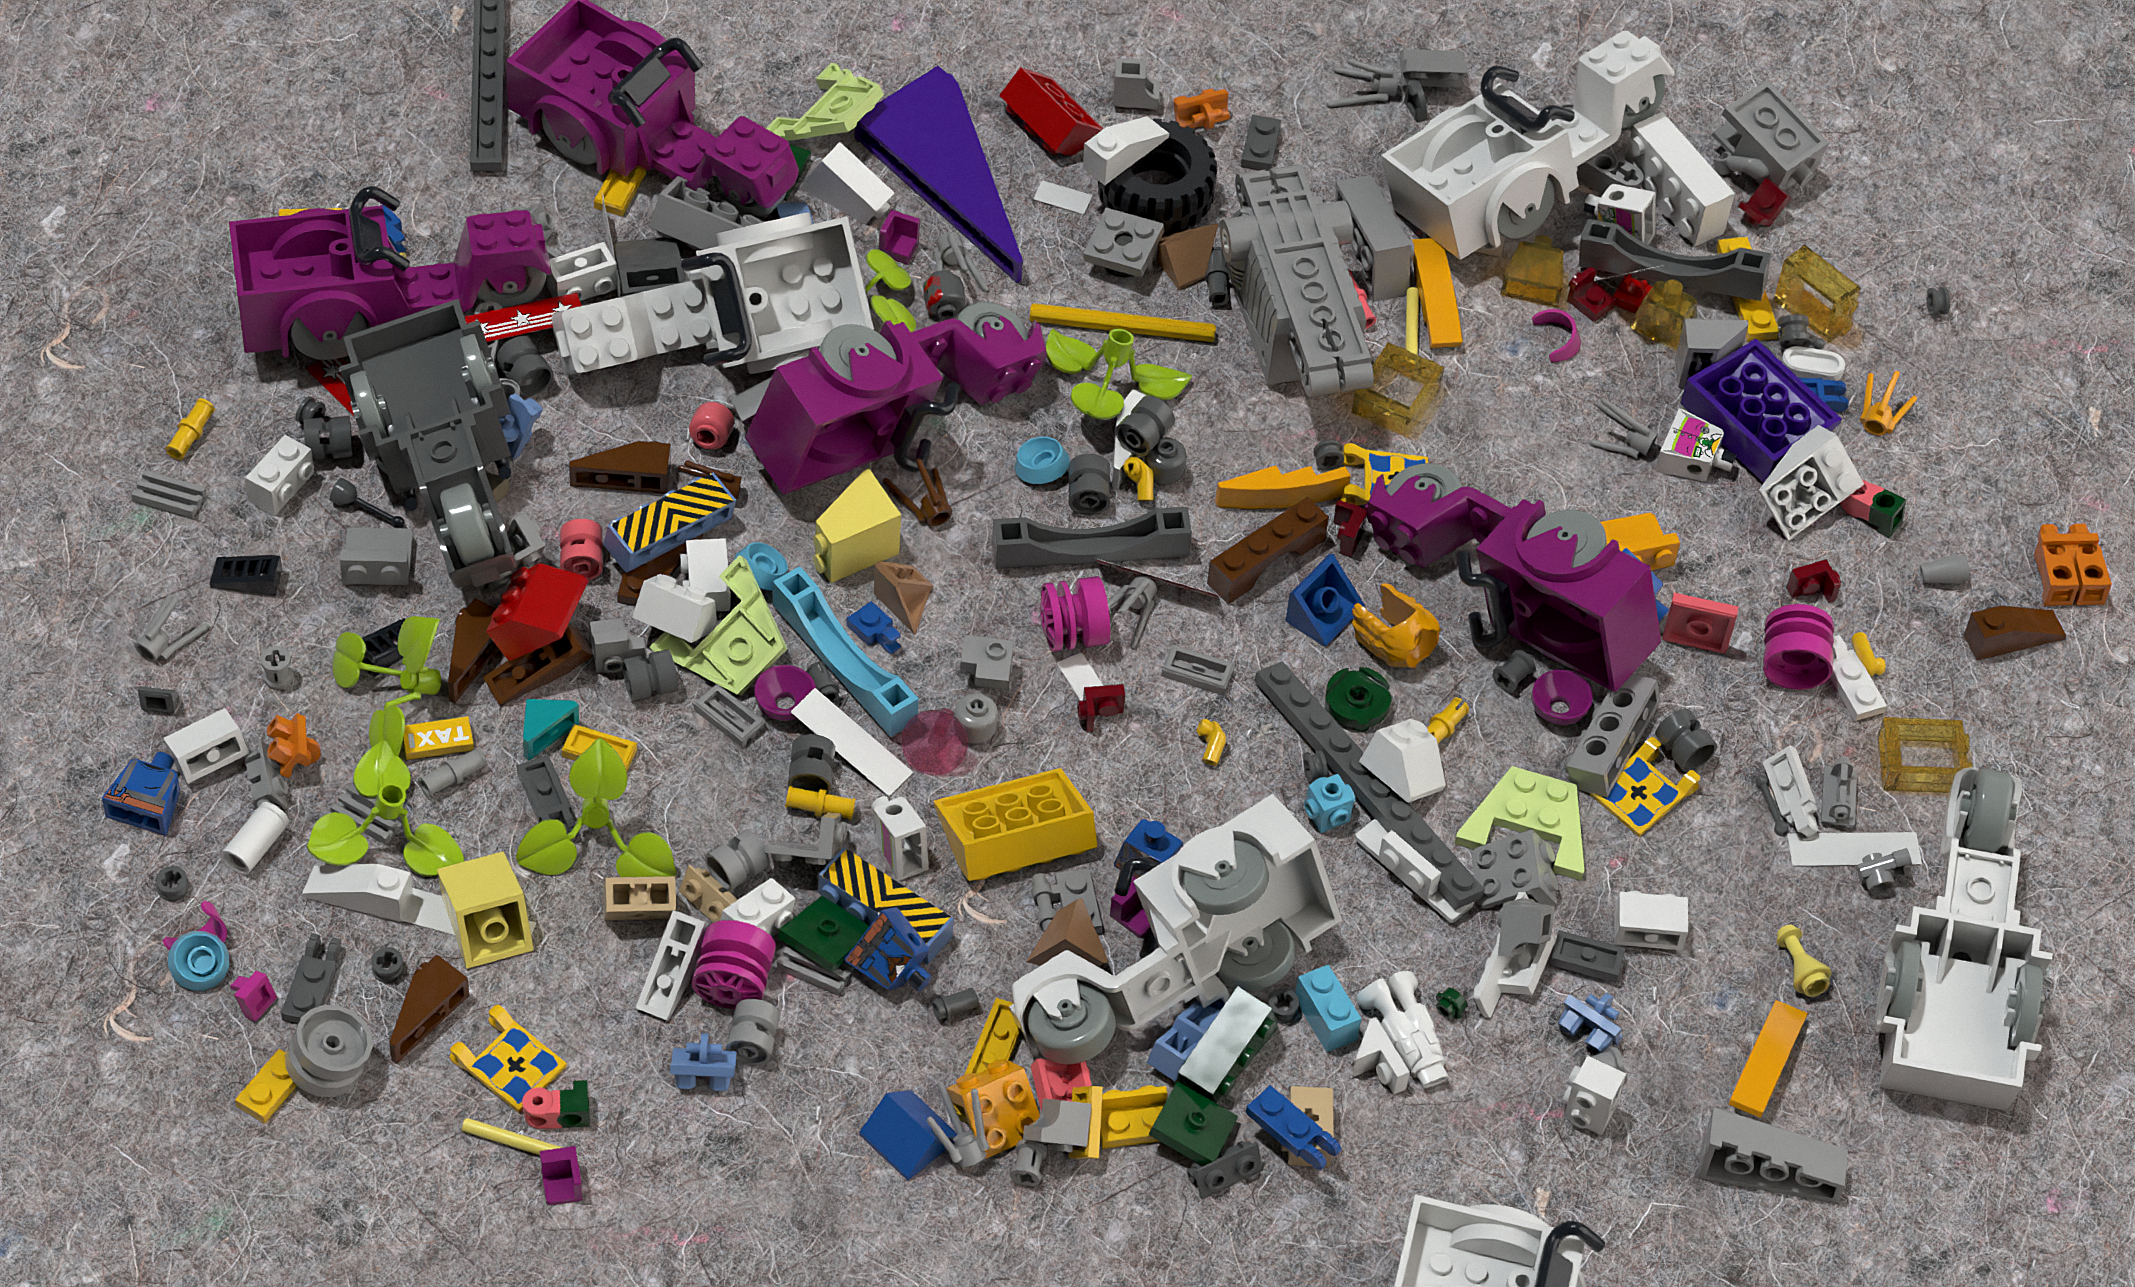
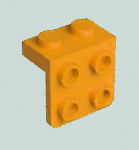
(1644, 539)
(1004, 1102)

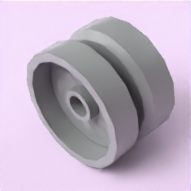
(328, 1051)

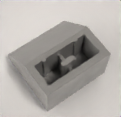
(1705, 343)

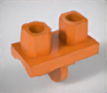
(1202, 109)
(291, 744)

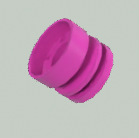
(1080, 613)
(1798, 646)
(733, 963)

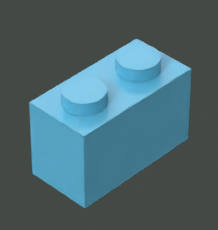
(1327, 1008)

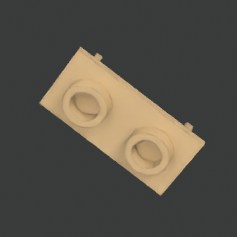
(705, 893)

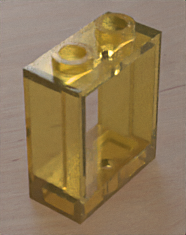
(1810, 268)
(1398, 416)
(1920, 778)

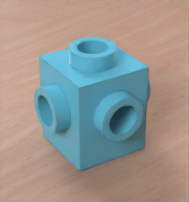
(1329, 802)

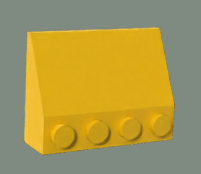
(1016, 824)

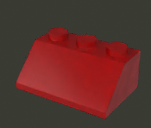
(1049, 112)
(535, 609)

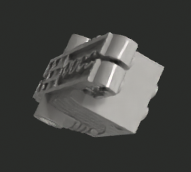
(1296, 282)

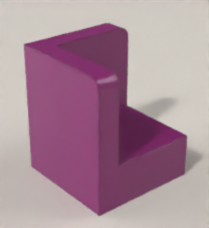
(899, 236)
(1129, 912)
(561, 1175)

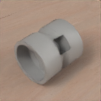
(733, 862)
(753, 1031)

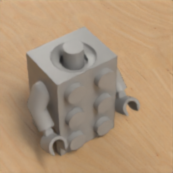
(1768, 139)

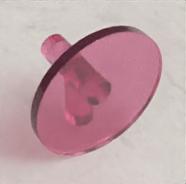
(934, 741)

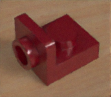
(1765, 204)
(1589, 296)
(1352, 526)
(1812, 578)
(1102, 701)

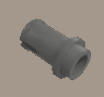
(823, 681)
(954, 1004)

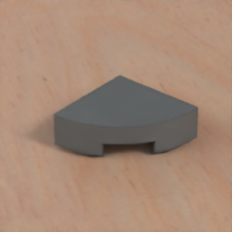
(1416, 100)

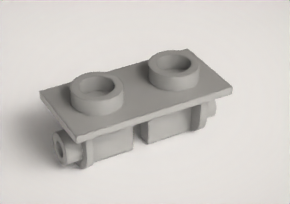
(272, 785)
(1839, 793)

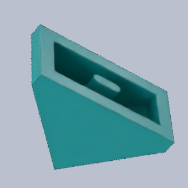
(546, 723)

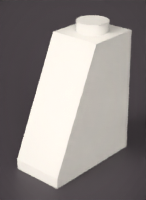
(848, 185)

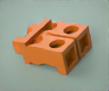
(2071, 566)

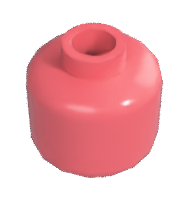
(711, 425)

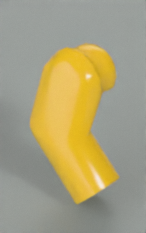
(1142, 476)
(1866, 656)
(1215, 740)

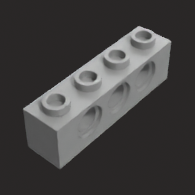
(1612, 735)

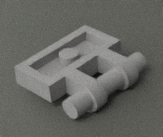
(1068, 888)

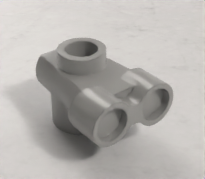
(1879, 870)

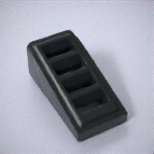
(258, 583)
(374, 642)

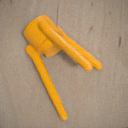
(1878, 417)

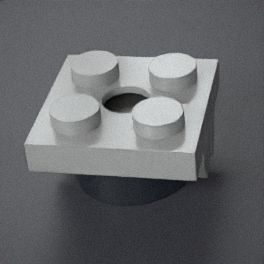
(1124, 243)

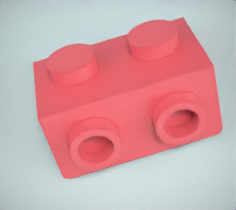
(1057, 1080)

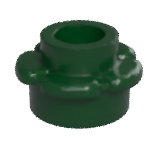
(1451, 1003)

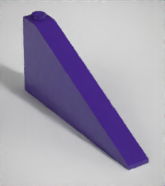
(935, 150)

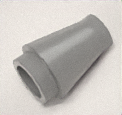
(1947, 570)

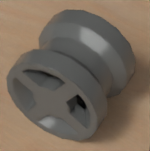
(1794, 330)

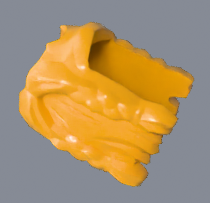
(1407, 642)

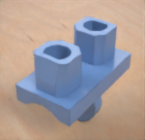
(520, 422)
(1604, 1030)
(703, 1060)

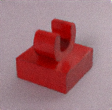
(1631, 293)

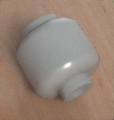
(978, 716)

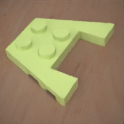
(836, 110)
(740, 644)
(1533, 802)

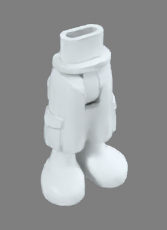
(1410, 1030)

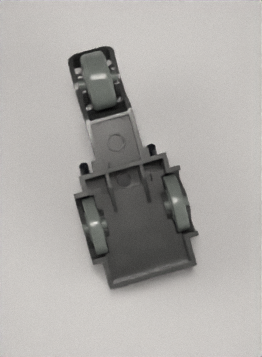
(432, 415)

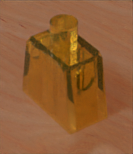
(1535, 273)
(1664, 313)

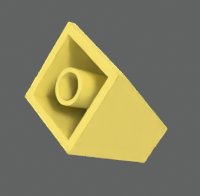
(857, 530)
(485, 909)

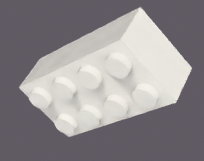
(1681, 178)

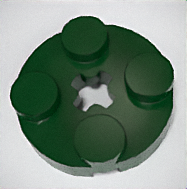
(1354, 713)

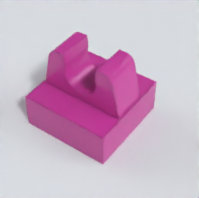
(254, 994)

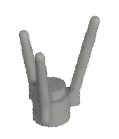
(1382, 81)
(953, 252)
(1639, 437)
(1137, 596)
(154, 640)
(967, 1147)

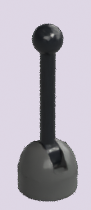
(345, 495)

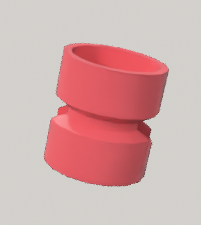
(581, 548)

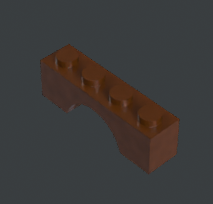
(1240, 566)

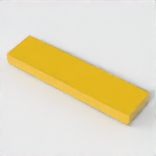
(994, 1043)

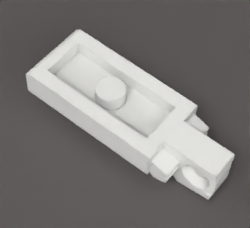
(1854, 683)
(1792, 790)

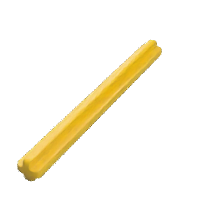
(1132, 323)

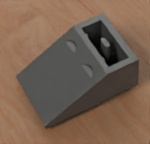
(647, 264)

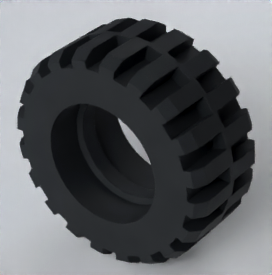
(1174, 203)

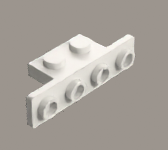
(1408, 866)
(1511, 974)

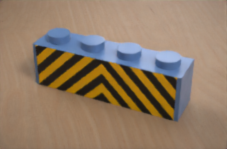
(669, 521)
(868, 891)

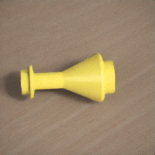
(1809, 974)

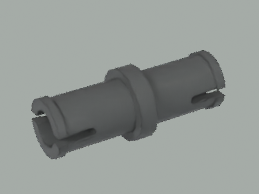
(1217, 277)

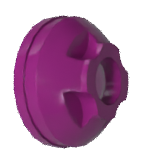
(782, 682)
(1562, 687)

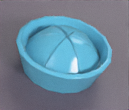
(1041, 460)
(765, 563)
(198, 960)

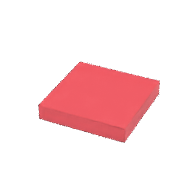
(1700, 623)

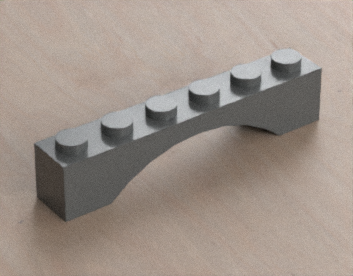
(1733, 273)
(1152, 535)

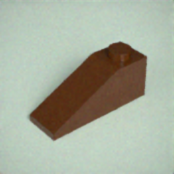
(629, 467)
(2010, 629)
(470, 647)
(538, 667)
(431, 997)

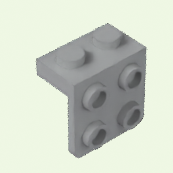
(527, 543)
(376, 556)
(831, 836)
(1515, 866)

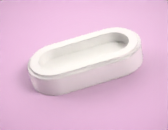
(1813, 363)

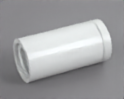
(255, 838)

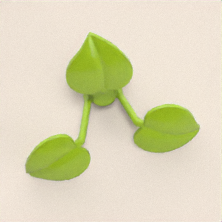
(895, 278)
(1072, 355)
(414, 645)
(383, 775)
(597, 777)

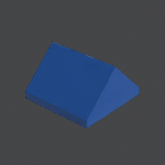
(1323, 602)
(902, 1134)

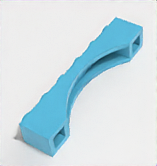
(877, 690)

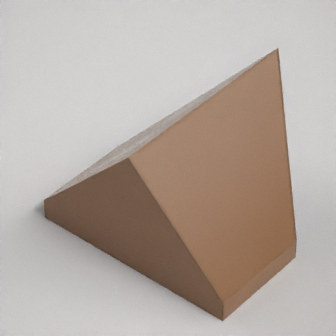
(1186, 254)
(902, 591)
(1071, 931)

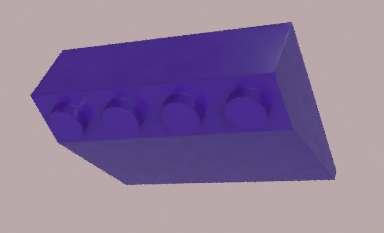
(1756, 406)

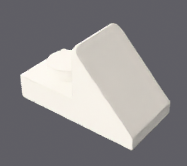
(1379, 1053)

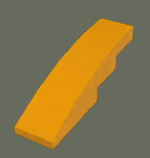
(1436, 294)
(1272, 489)
(1768, 1059)

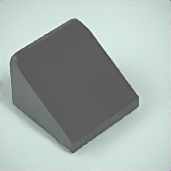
(158, 699)

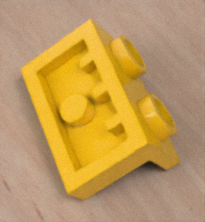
(1130, 1115)

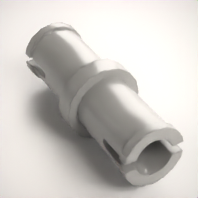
(452, 772)

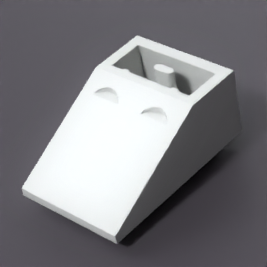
(1809, 481)

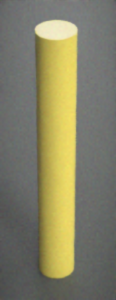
(1412, 314)
(506, 1137)

